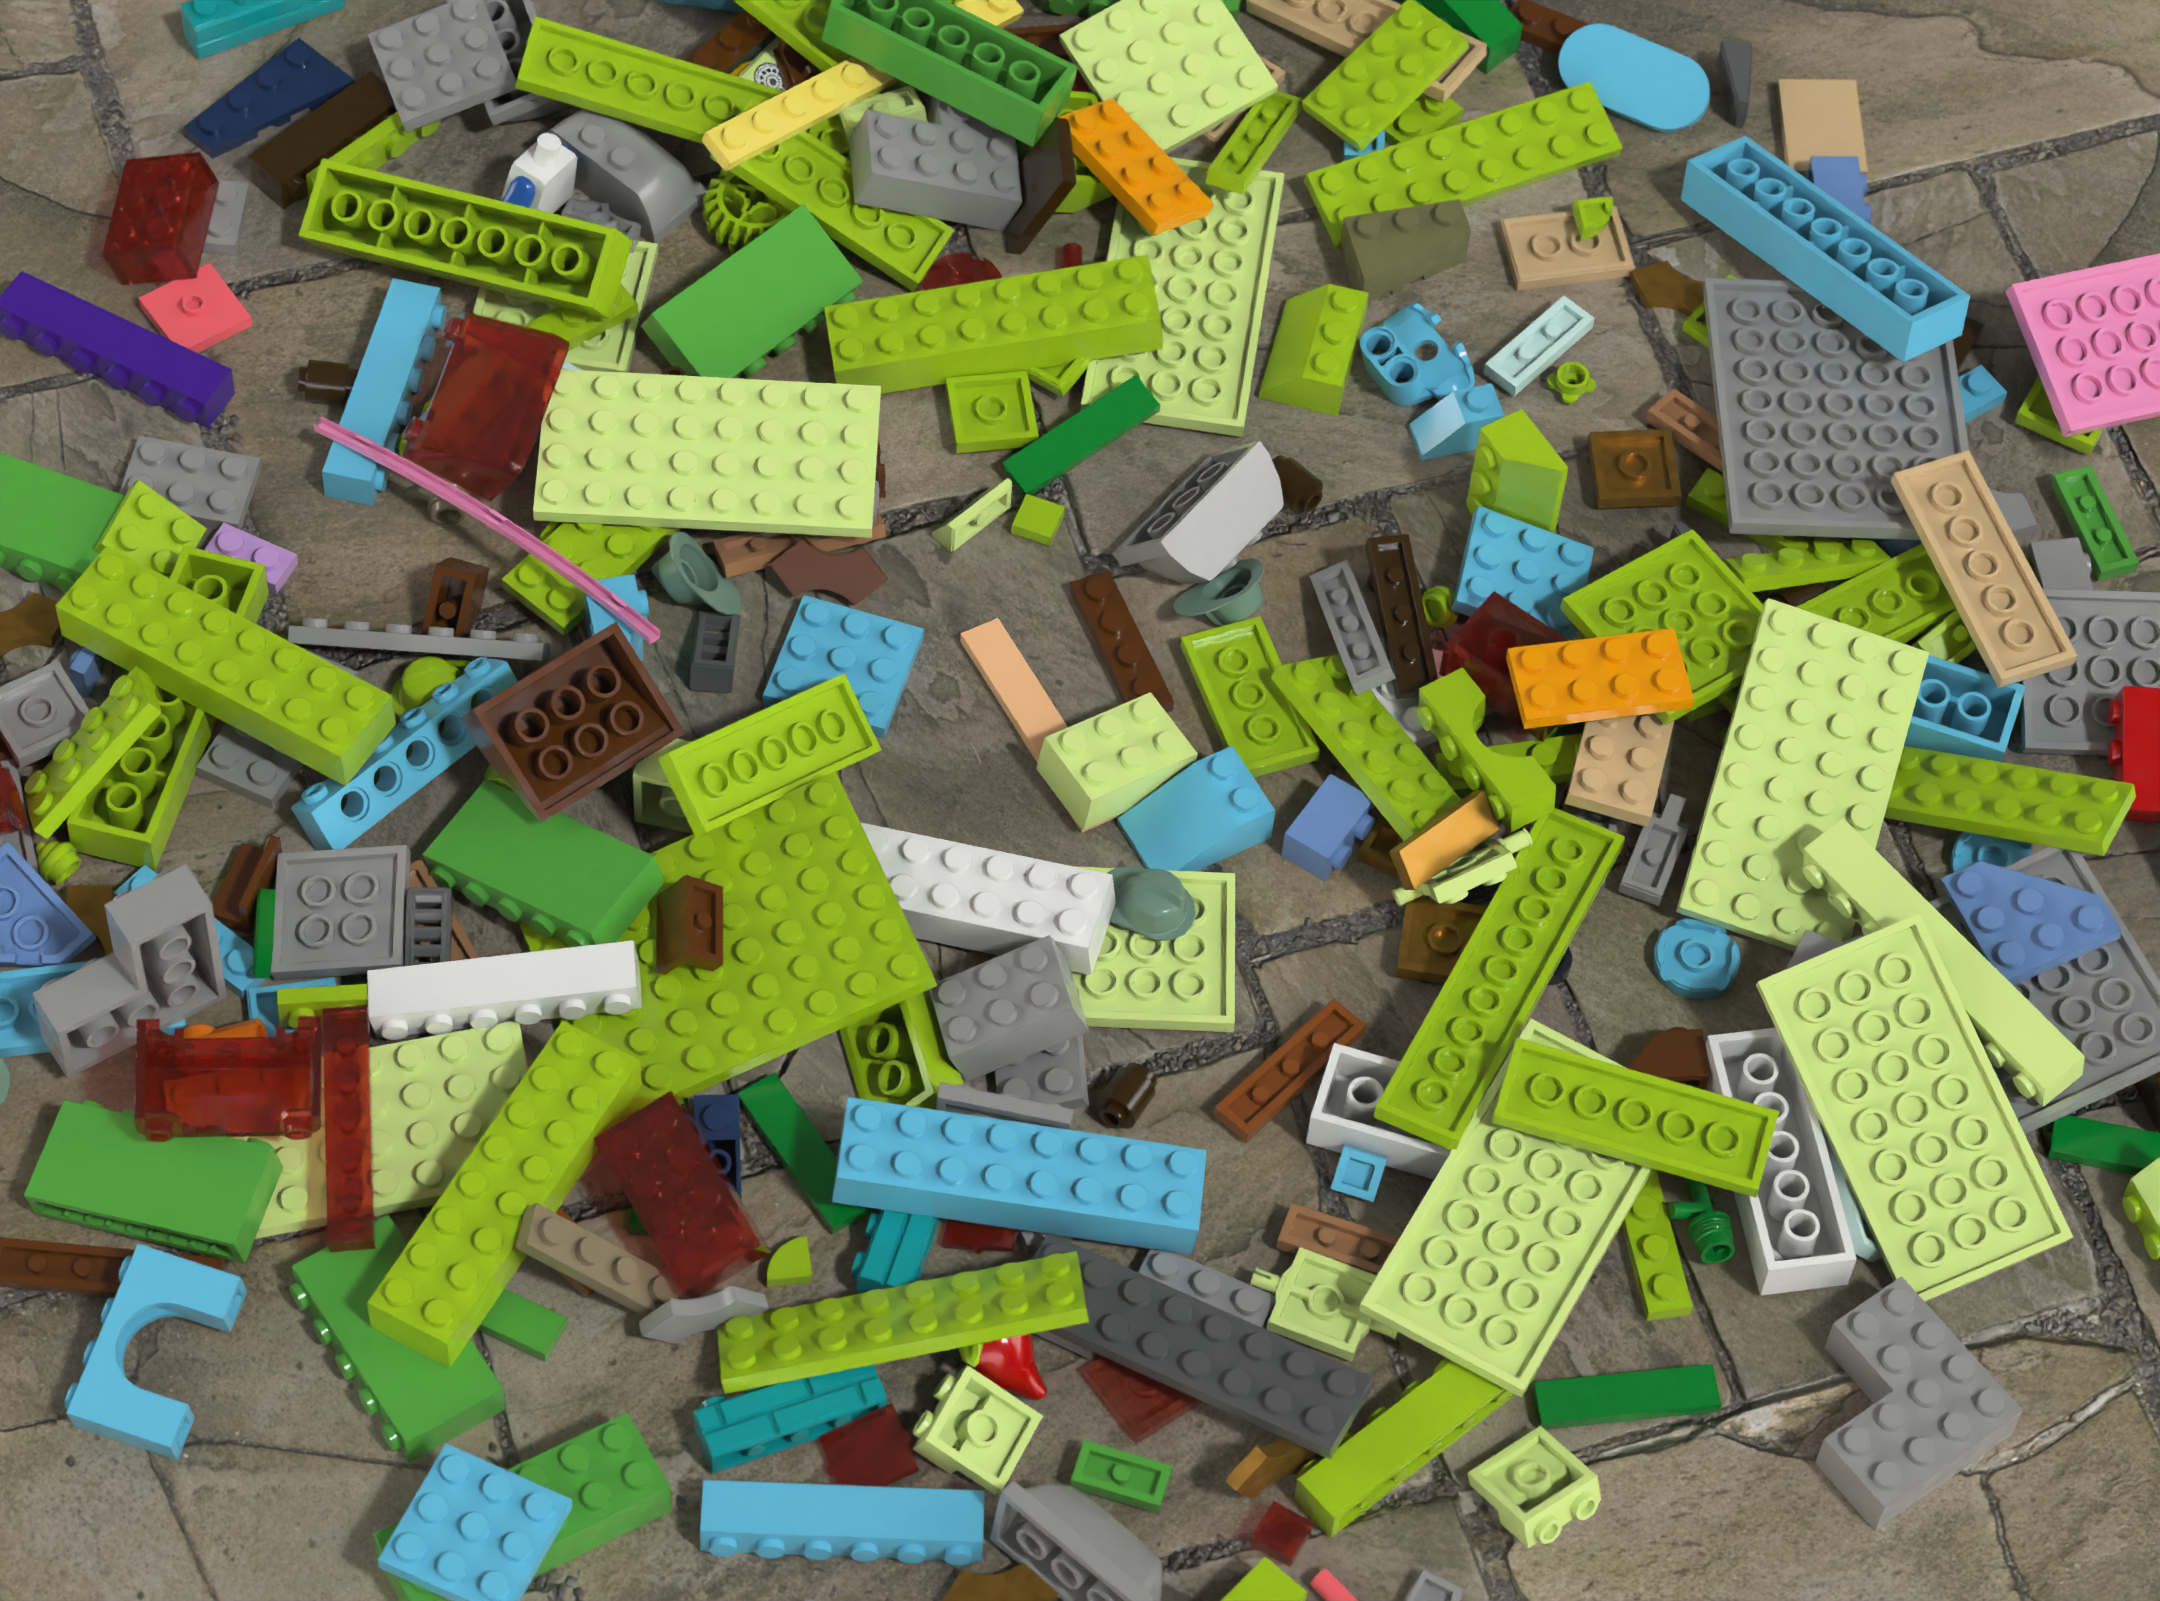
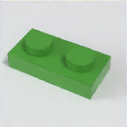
(1121, 1476)

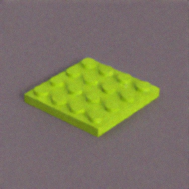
(1681, 589)

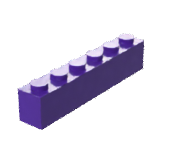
(115, 350)

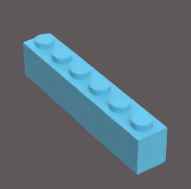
(385, 388)
(842, 1521)

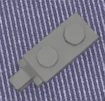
(1656, 854)

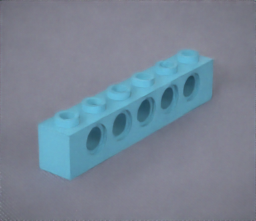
(400, 778)

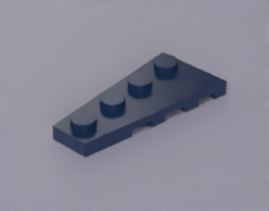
(268, 97)

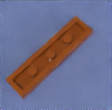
(1288, 1071)

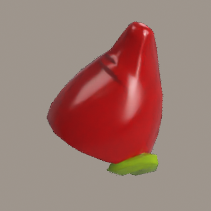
(1008, 1365)

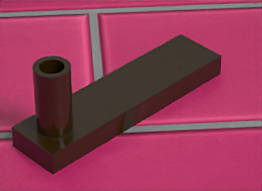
(1401, 613)

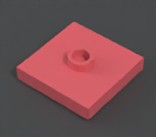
(196, 310)

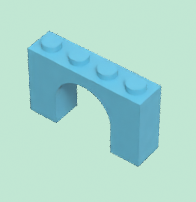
(150, 1289)

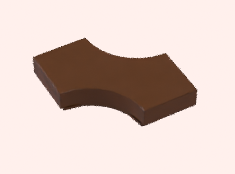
(847, 573)

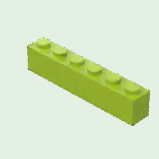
(1396, 1444)

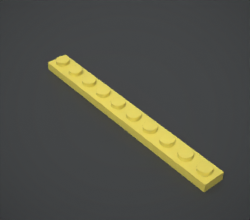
(820, 98)

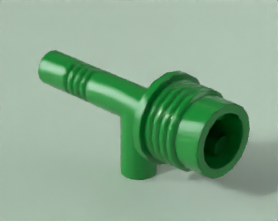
(1708, 1228)

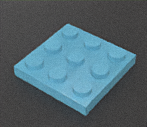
(1521, 565)
(840, 640)
(474, 1530)

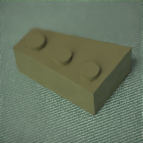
(1403, 245)

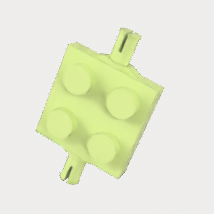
(1481, 865)
(1320, 1304)

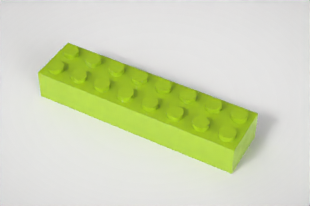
(466, 238)
(996, 326)
(226, 665)
(142, 794)
(525, 1157)

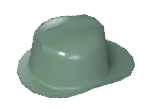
(694, 578)
(1228, 596)
(1151, 903)

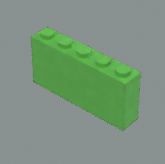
(755, 301)
(50, 522)
(546, 874)
(174, 1193)
(410, 1393)

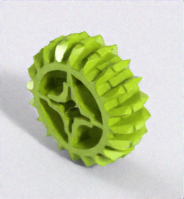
(752, 211)

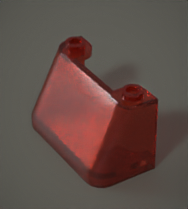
(486, 403)
(228, 1083)

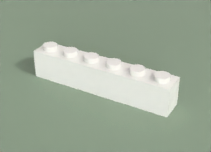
(504, 989)

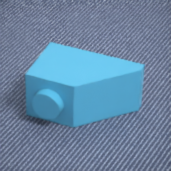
(1455, 422)

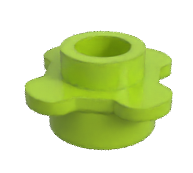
(1571, 373)

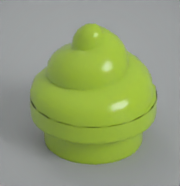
(1437, 606)
(57, 860)

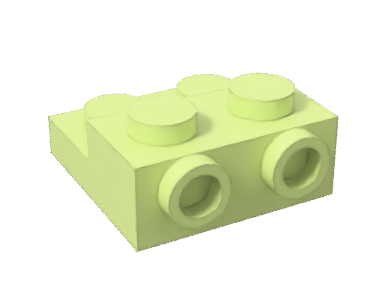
(975, 1429)
(1537, 1487)

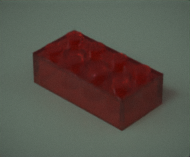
(682, 1195)

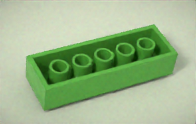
(956, 60)
(611, 1488)

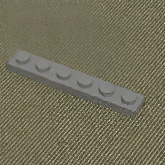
(400, 638)

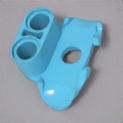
(1400, 338)

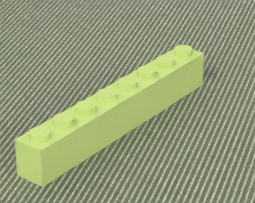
(2004, 1020)

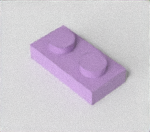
(242, 545)

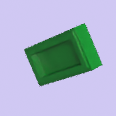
(263, 933)

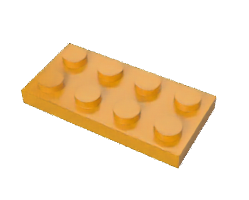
(1135, 168)
(1599, 678)

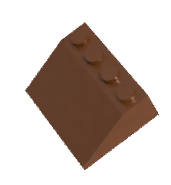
(574, 723)

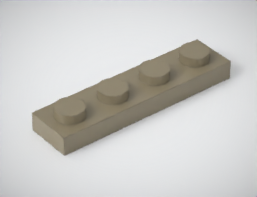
(594, 1261)

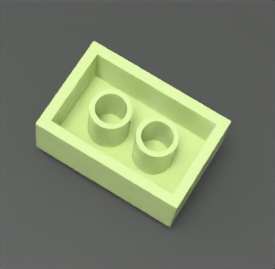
(1114, 760)

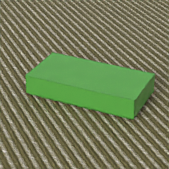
(524, 1325)

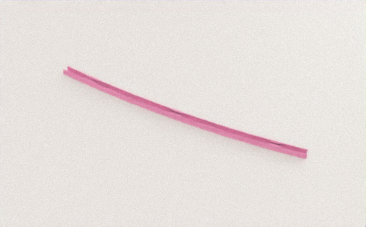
(493, 520)

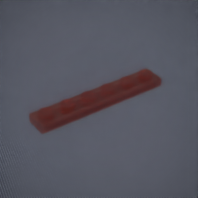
(348, 1129)

